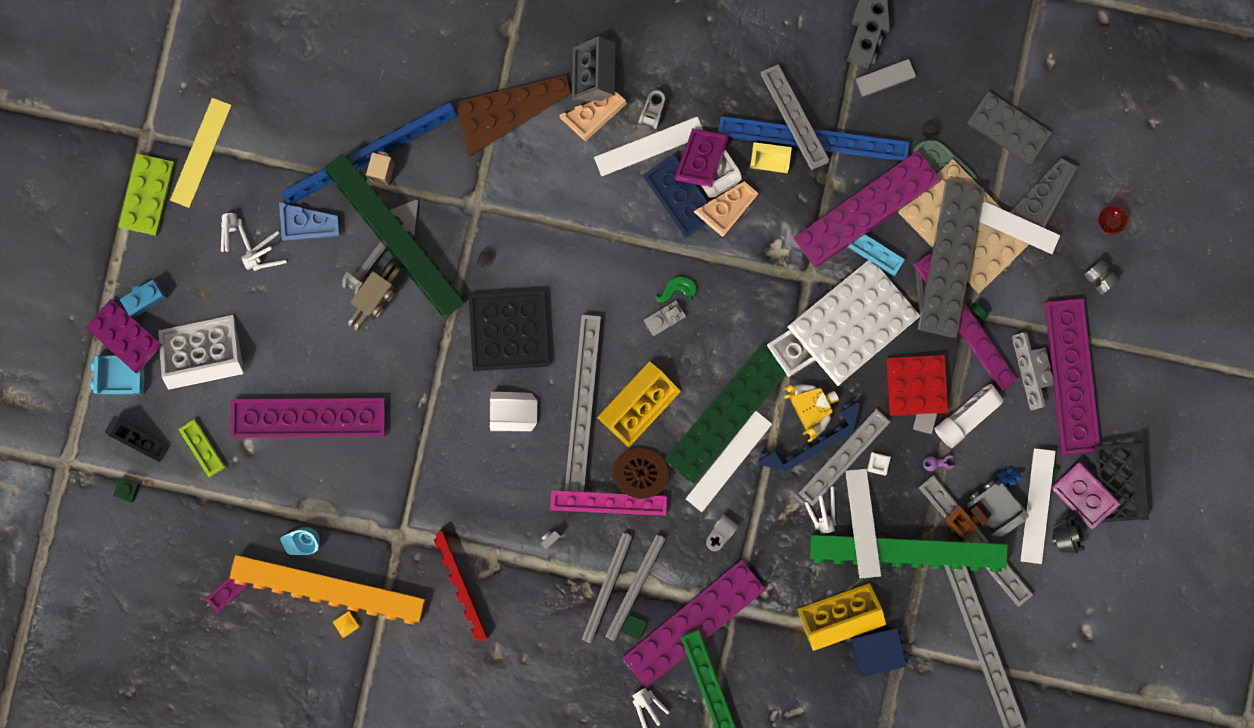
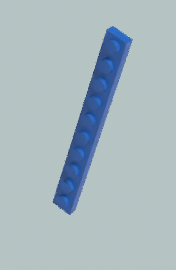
(829, 140)
(362, 156)

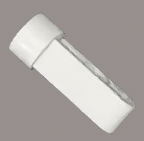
(968, 416)

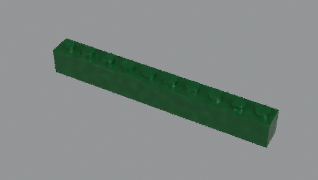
(393, 236)

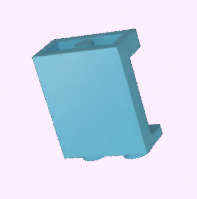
(115, 377)

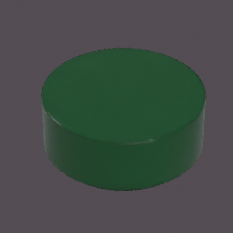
(979, 311)

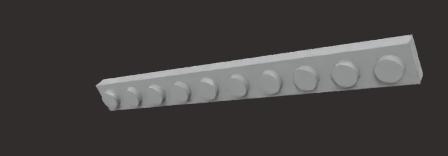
(582, 403)
(985, 647)

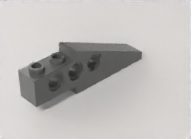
(862, 18)

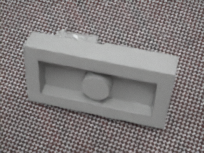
(664, 318)

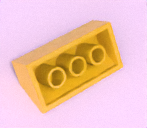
(639, 404)
(841, 616)

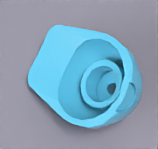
(301, 541)

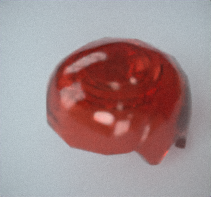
(1112, 220)

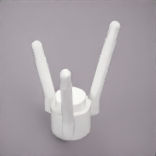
(229, 224)
(252, 258)
(825, 524)
(643, 698)

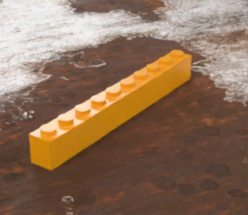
(327, 588)

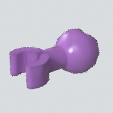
(933, 463)

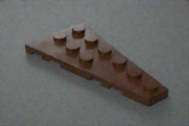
(499, 113)

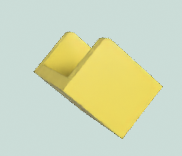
(770, 157)

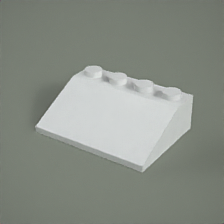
(200, 352)

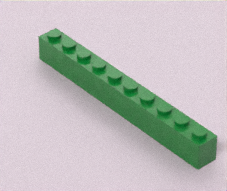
(914, 552)

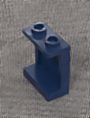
(879, 652)

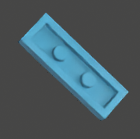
(877, 254)

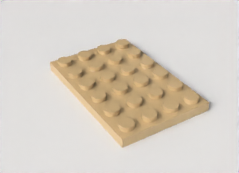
(991, 248)

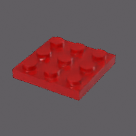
(917, 385)

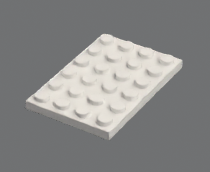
(854, 321)

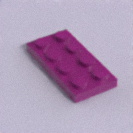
(124, 336)

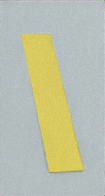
(200, 152)

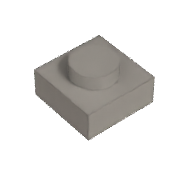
(549, 538)

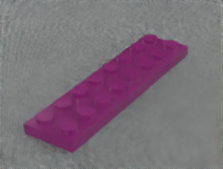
(867, 209)
(1072, 376)
(307, 418)
(705, 612)

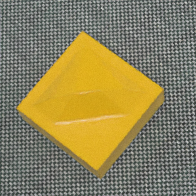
(346, 624)

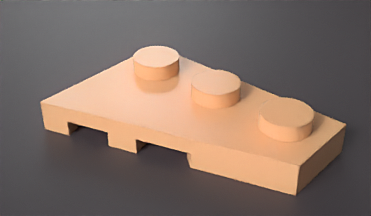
(592, 116)
(727, 208)

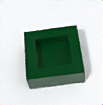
(634, 627)

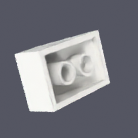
(790, 353)

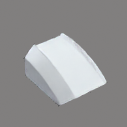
(726, 178)
(512, 411)

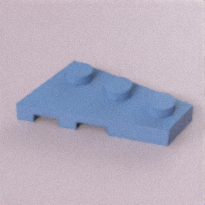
(306, 224)

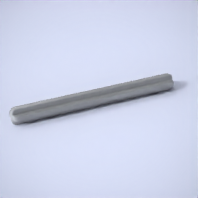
(607, 587)
(635, 587)

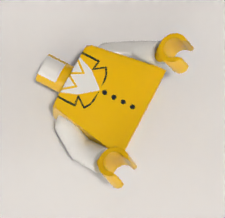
(811, 407)

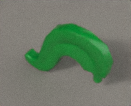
(681, 284)

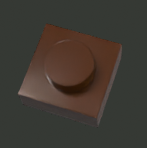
(977, 516)

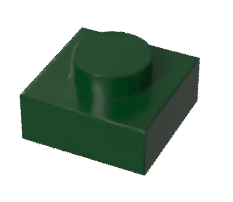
(126, 490)

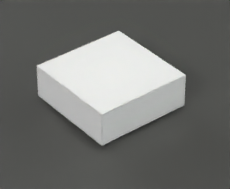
(878, 464)

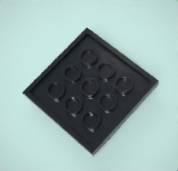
(509, 330)

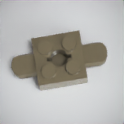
(373, 296)

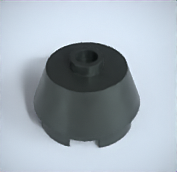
(1068, 536)

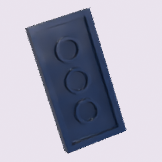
(677, 197)

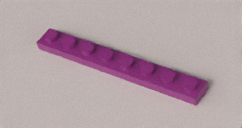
(977, 339)

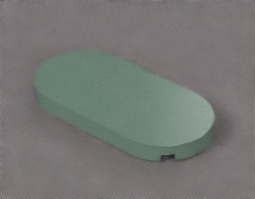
(940, 156)

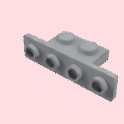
(1034, 370)

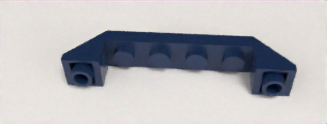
(849, 416)

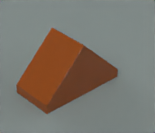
(960, 523)

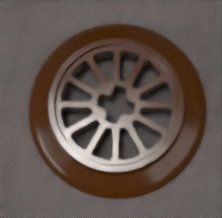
(644, 455)

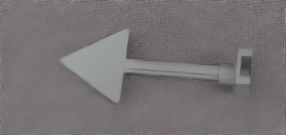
(407, 214)

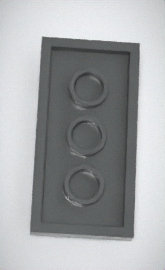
(1009, 128)

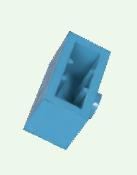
(143, 298)

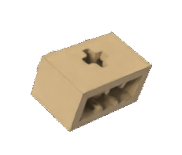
(380, 168)

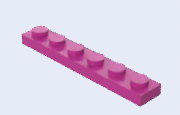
(607, 503)

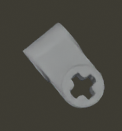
(652, 113)
(723, 530)

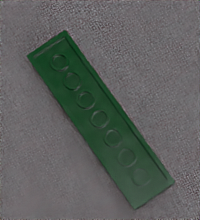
(726, 415)

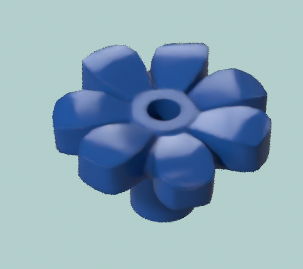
(1009, 477)

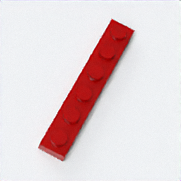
(457, 579)

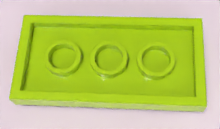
(146, 194)

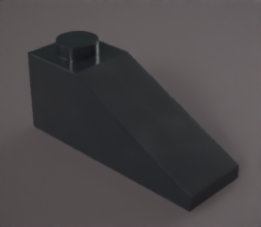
(136, 438)

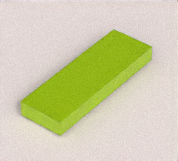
(202, 448)

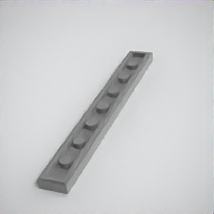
(1007, 578)

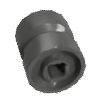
(1102, 276)

